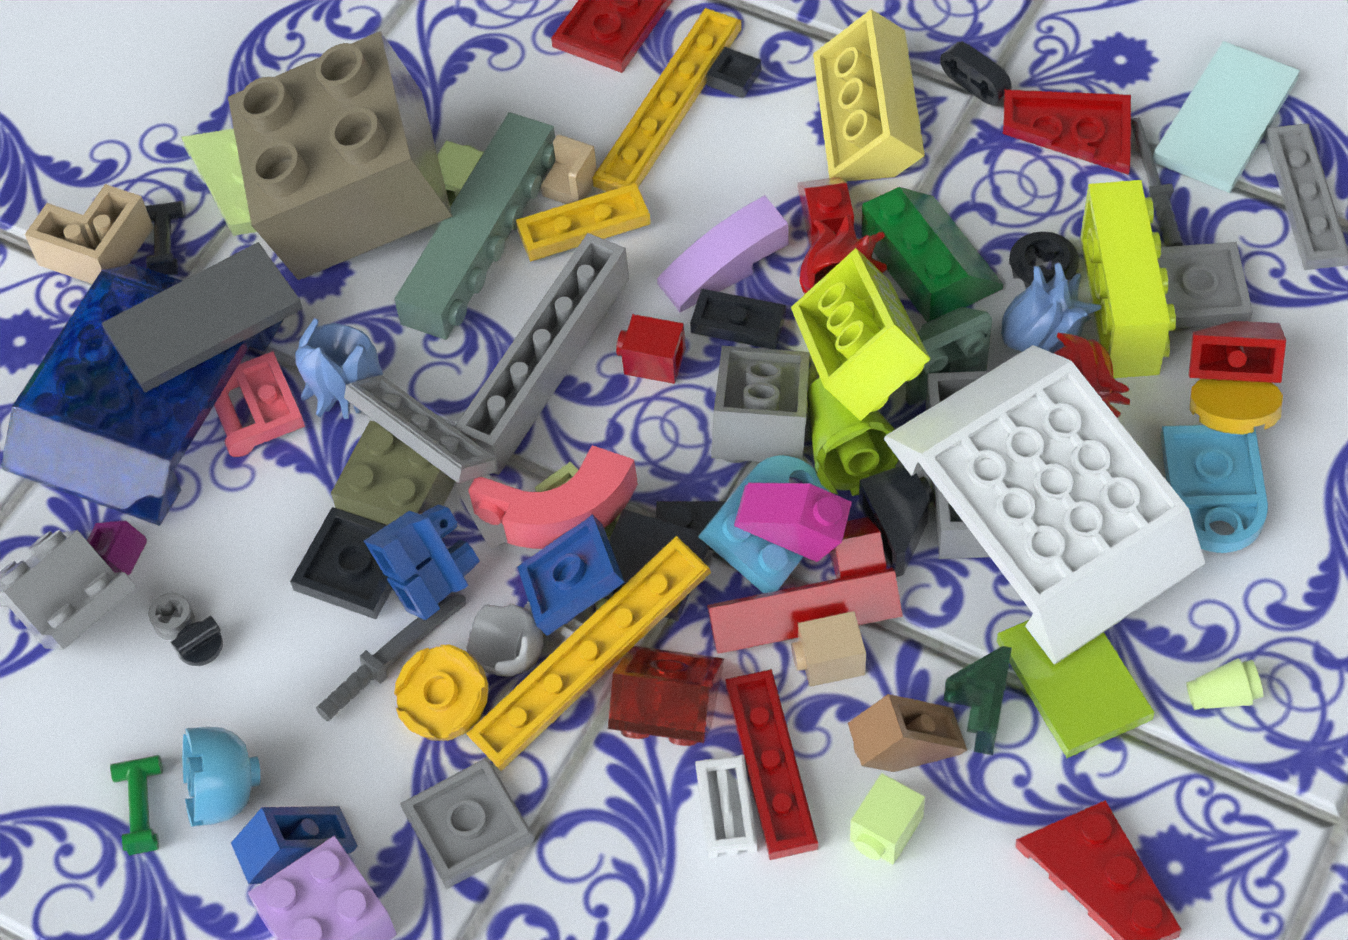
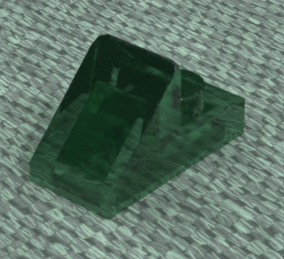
(983, 689)

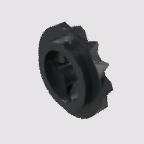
(1048, 247)

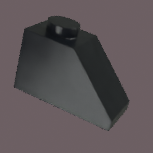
(899, 510)

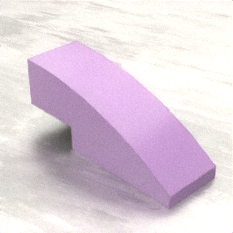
(725, 253)

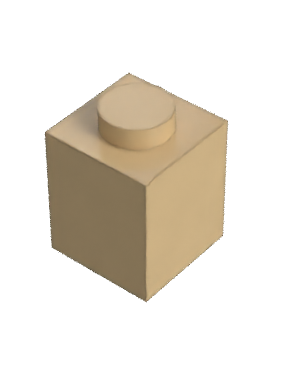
(830, 649)

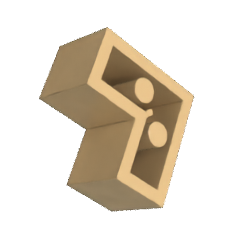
(90, 242)

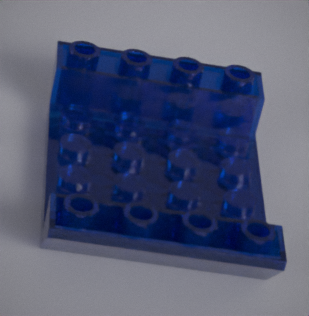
(91, 424)

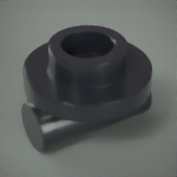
(199, 642)

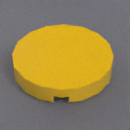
(1236, 405)
(441, 692)

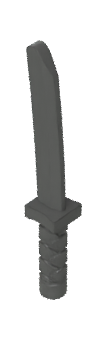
(1159, 193)
(375, 665)

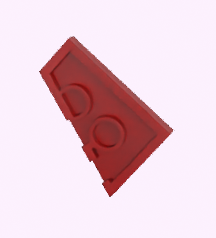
(1073, 123)
(1102, 872)

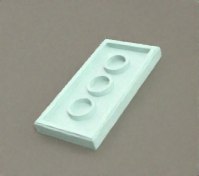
(1226, 116)

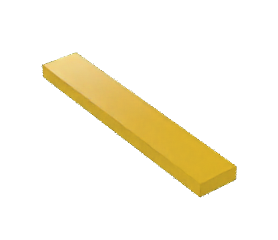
(667, 102)
(588, 653)

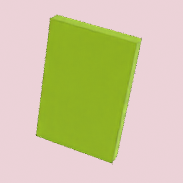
(1081, 696)

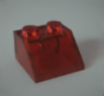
(665, 695)

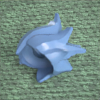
(1044, 311)
(331, 359)

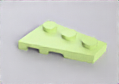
(220, 169)

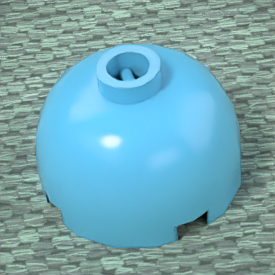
(216, 774)

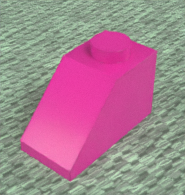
(794, 517)

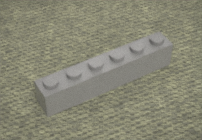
(545, 348)

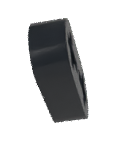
(975, 72)

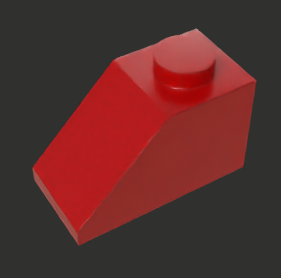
(824, 201)
(1238, 352)

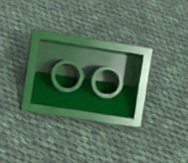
(927, 252)

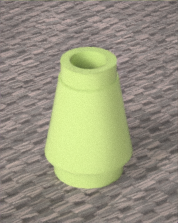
(1226, 686)

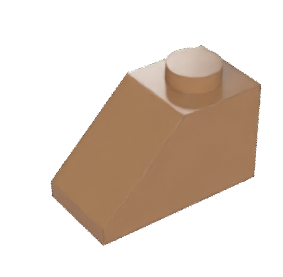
(905, 734)

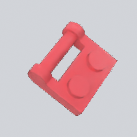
(268, 401)

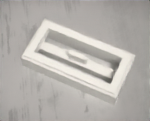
(731, 843)

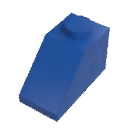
(286, 834)

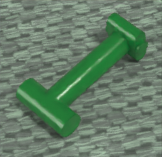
(135, 772)

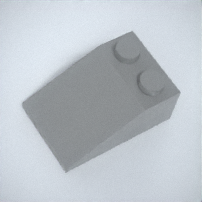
(760, 404)

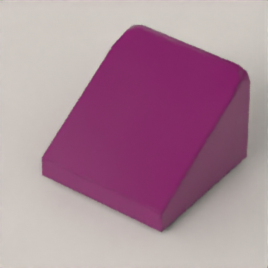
(117, 544)

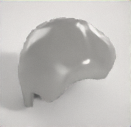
(505, 640)

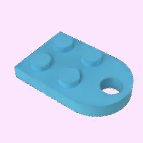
(1218, 481)
(756, 558)

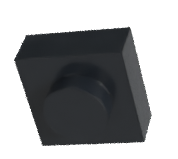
(734, 72)

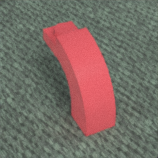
(538, 518)

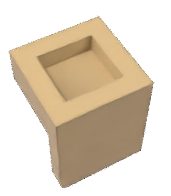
(572, 172)

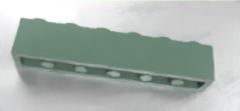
(475, 236)

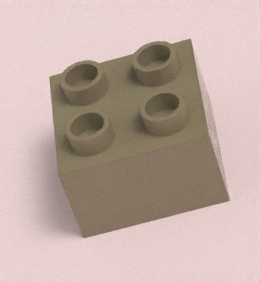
(337, 156)

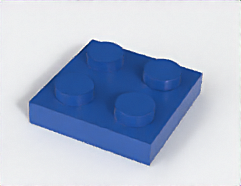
(570, 575)

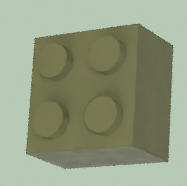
(388, 479)

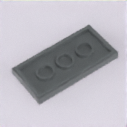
(201, 316)

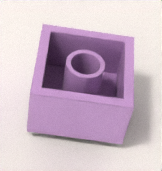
(322, 900)

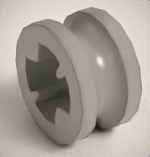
(165, 606)

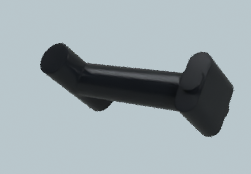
(161, 214)

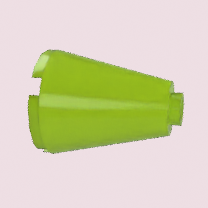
(844, 445)

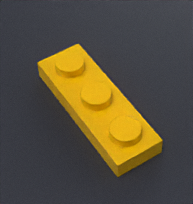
(568, 224)

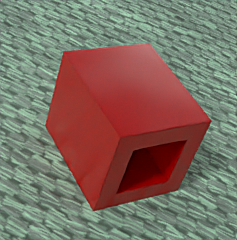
(652, 348)

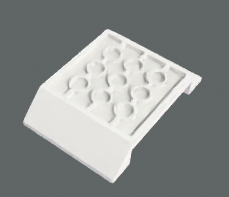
(1055, 496)

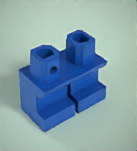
(418, 560)

